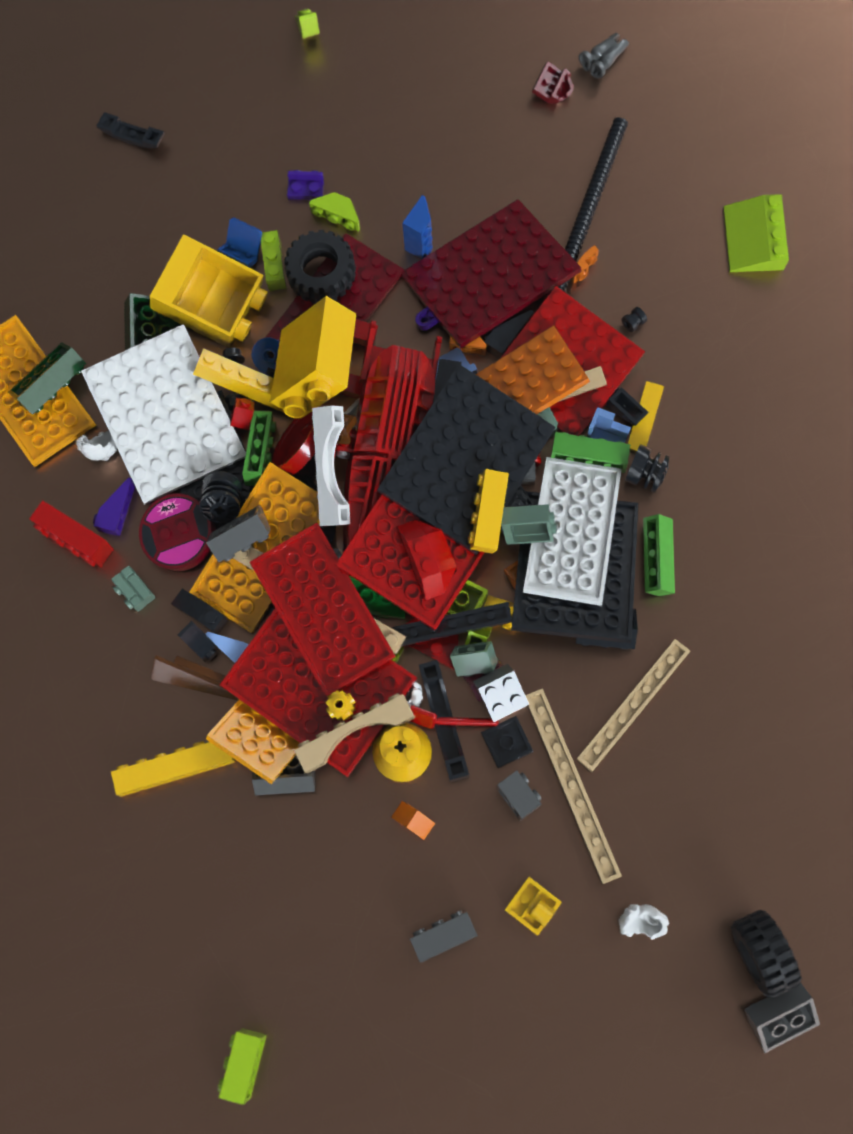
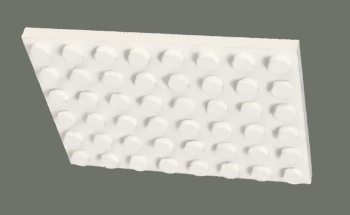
(163, 415)

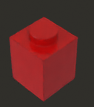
(242, 413)

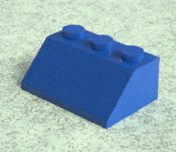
(418, 230)

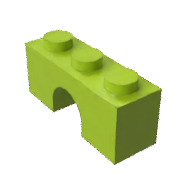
(273, 261)

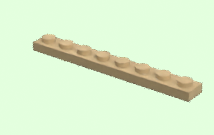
(633, 705)

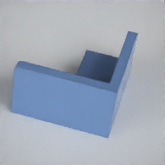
(604, 427)

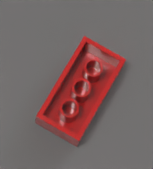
(71, 535)

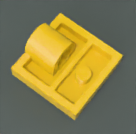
(533, 906)

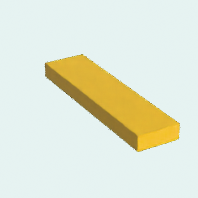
(650, 401)

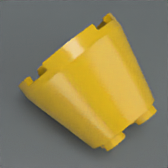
(407, 764)

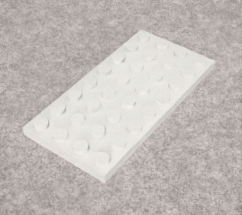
(584, 514)

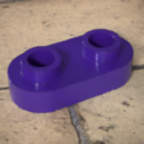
(425, 315)

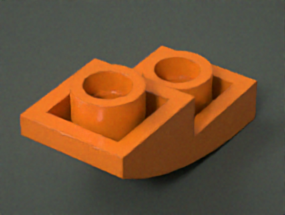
(585, 261)

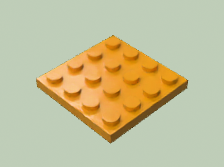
(253, 741)

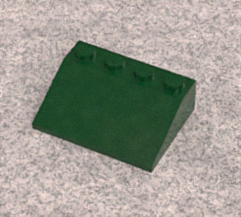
(142, 322)

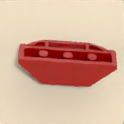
(428, 556)

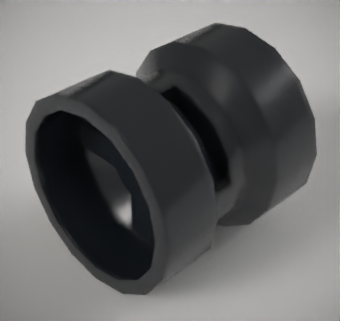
(633, 320)

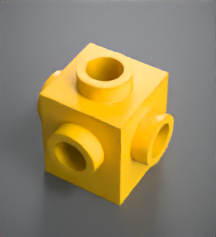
(346, 710)

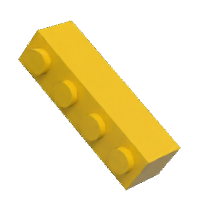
(488, 511)

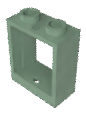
(528, 524)

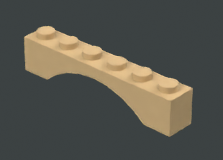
(316, 753)

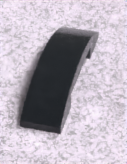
(130, 133)

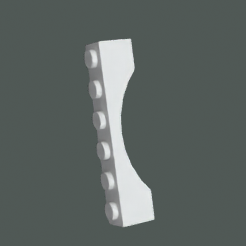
(327, 425)

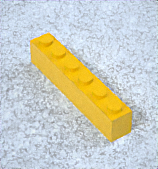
(235, 377)
(168, 767)

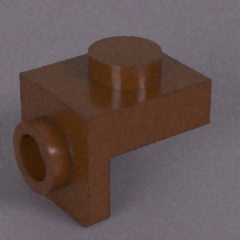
(349, 423)

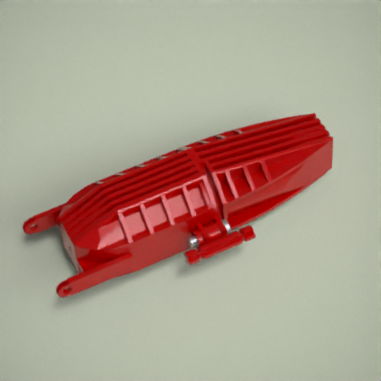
(391, 405)

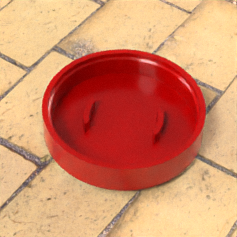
(295, 445)

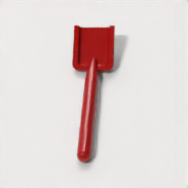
(429, 719)

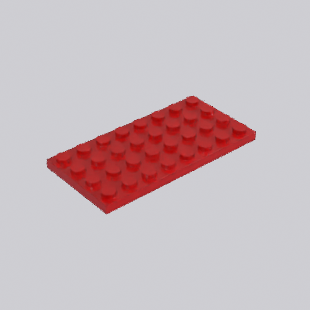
(322, 610)

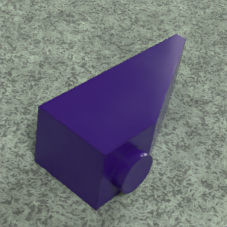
(114, 511)

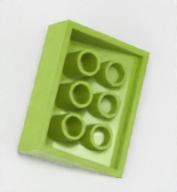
(756, 234)

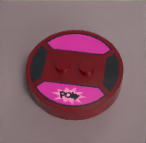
(175, 532)

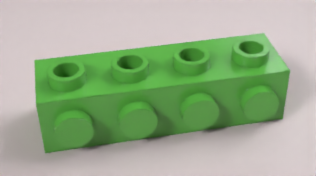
(258, 446)
(591, 450)
(659, 555)

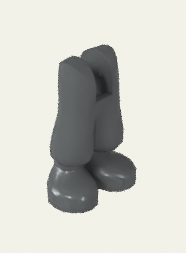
(603, 55)

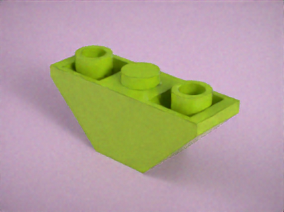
(307, 23)
(336, 209)

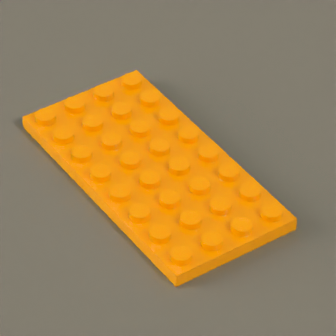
(60, 419)
(236, 588)

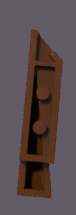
(190, 676)

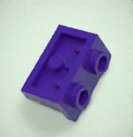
(305, 185)

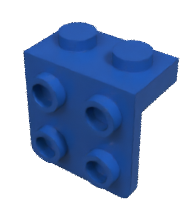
(242, 242)

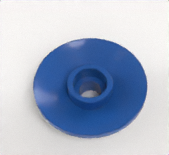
(261, 352)

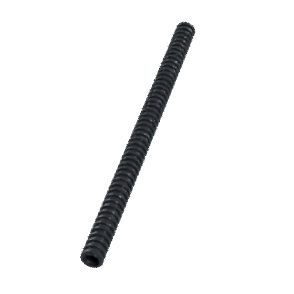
(595, 190)

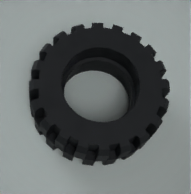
(314, 246)
(766, 953)

